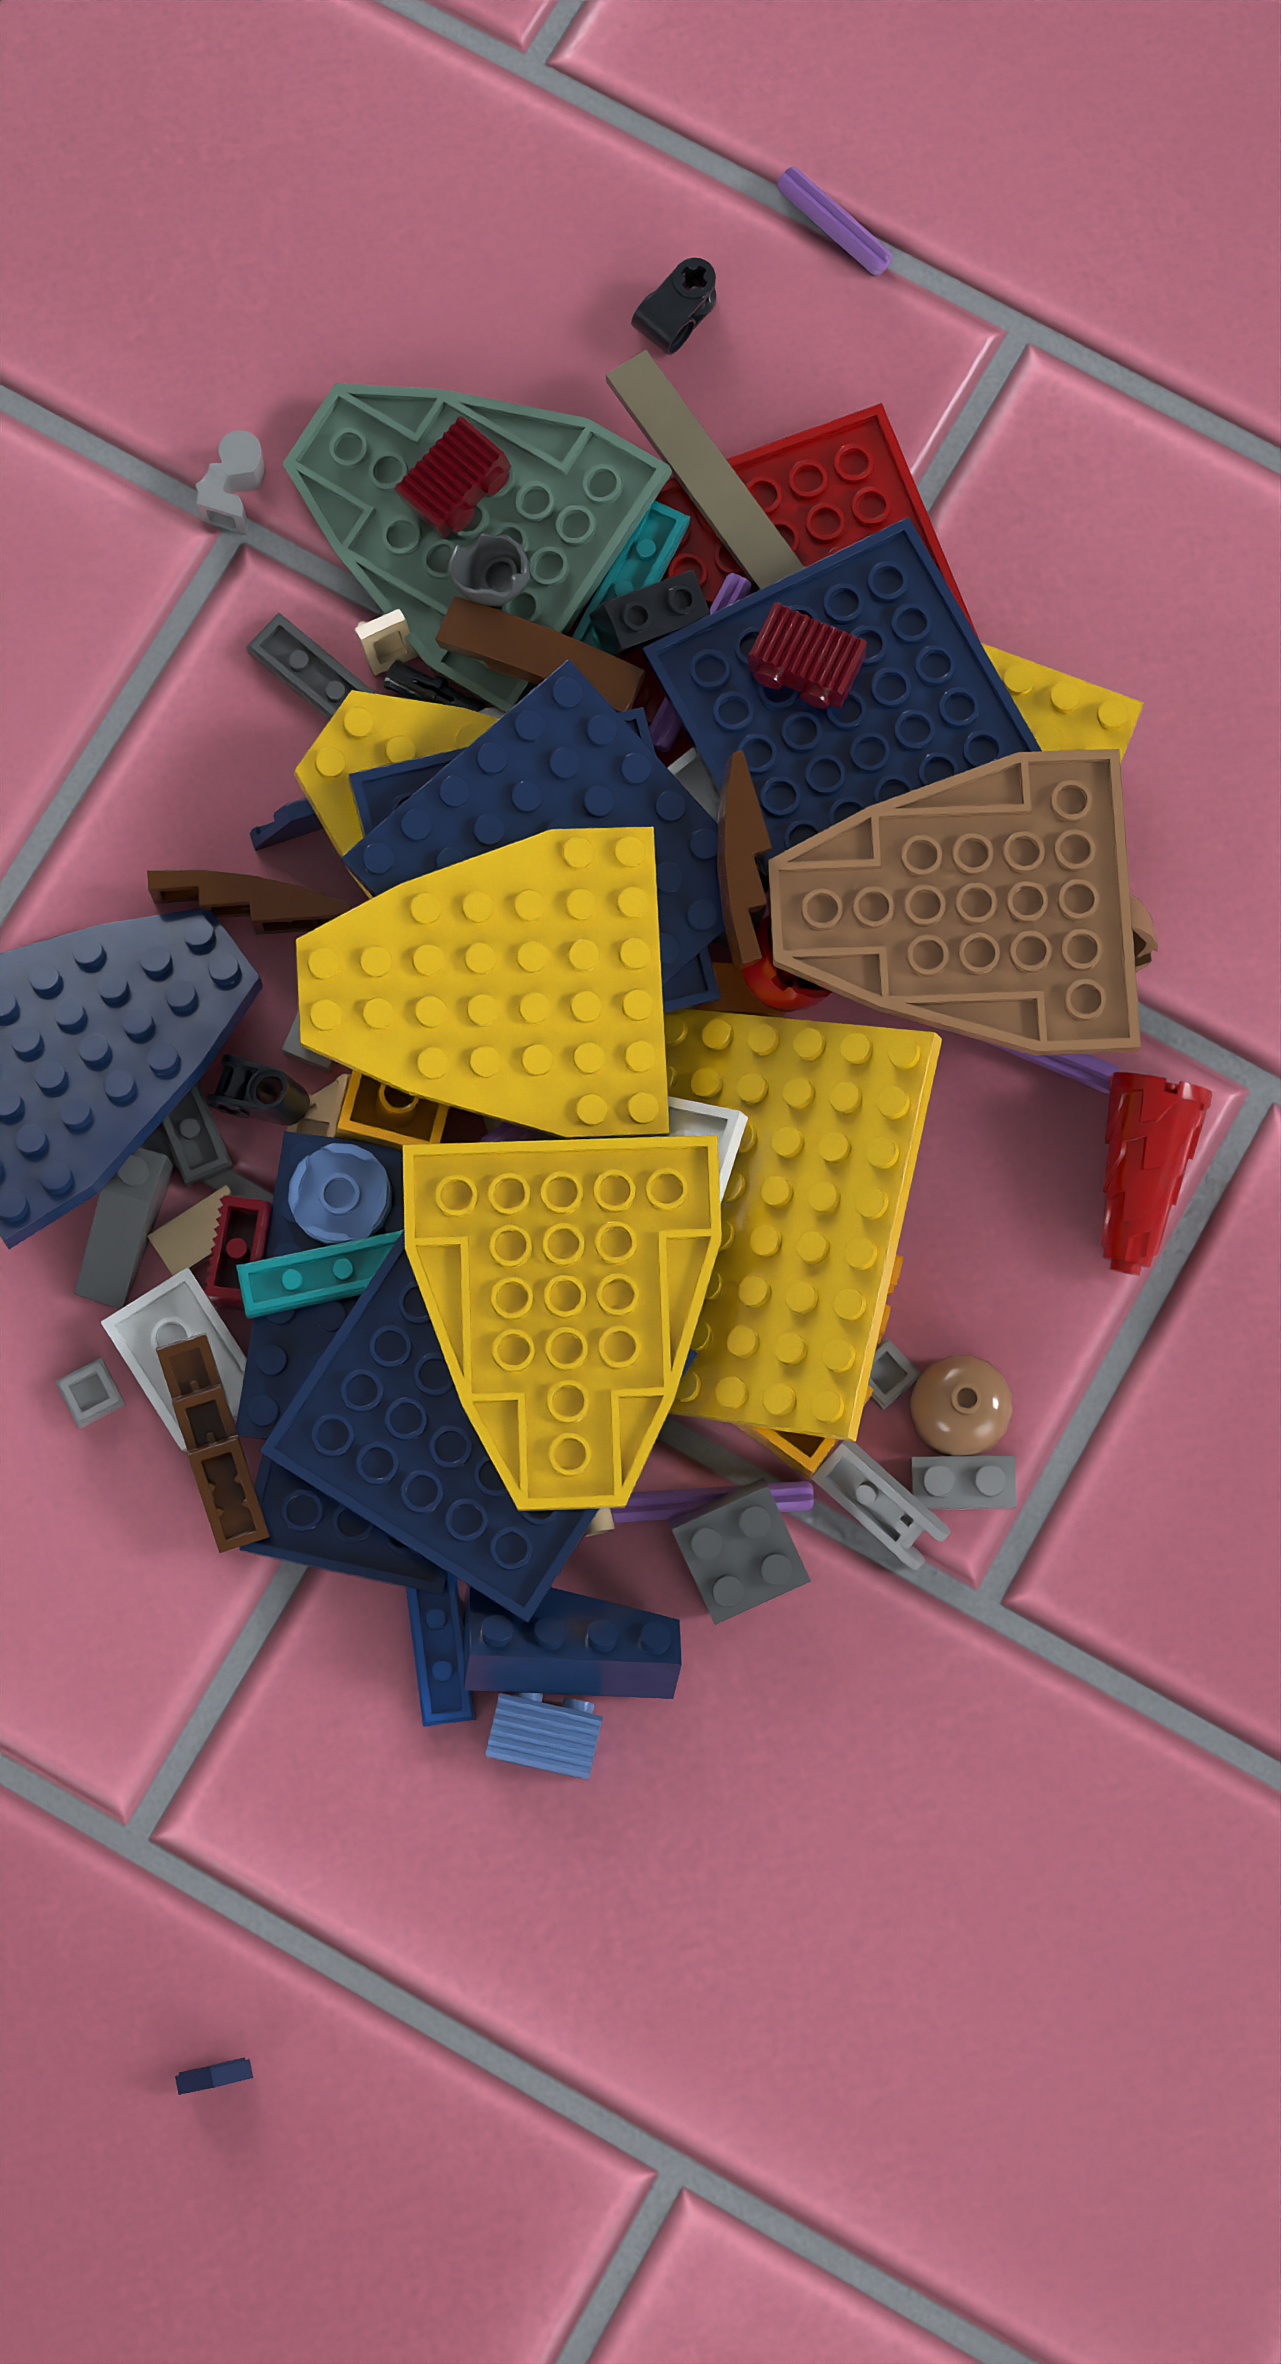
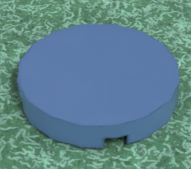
(340, 1194)

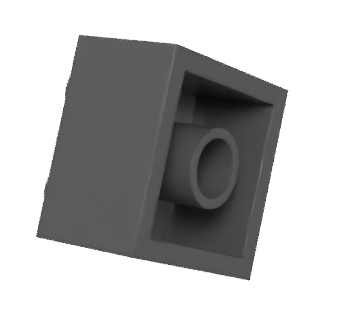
(739, 1551)

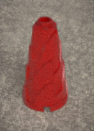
(1150, 1138)

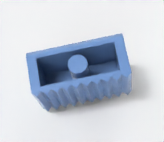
(545, 1734)

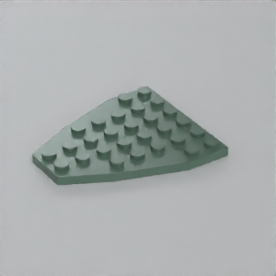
(566, 502)

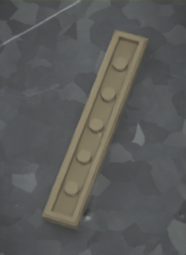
(703, 471)

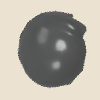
(490, 570)

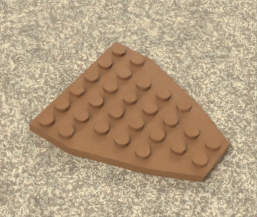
(976, 906)

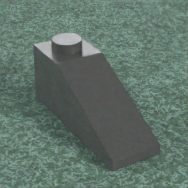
(121, 1227)

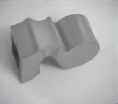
(239, 471)

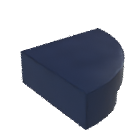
(213, 2076)

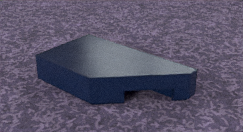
(290, 822)

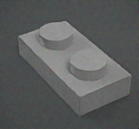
(964, 1482)

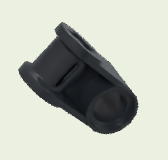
(672, 310)
(250, 1091)

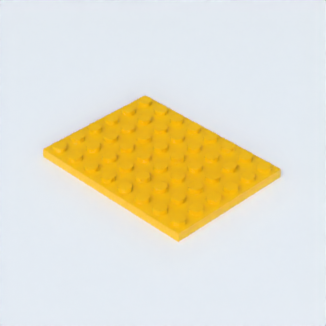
(804, 1211)

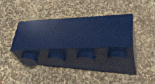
(570, 1648)

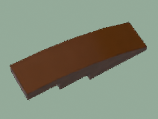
(534, 651)
(740, 843)
(270, 903)
(212, 1442)

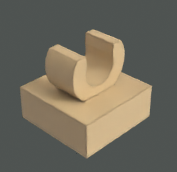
(385, 641)

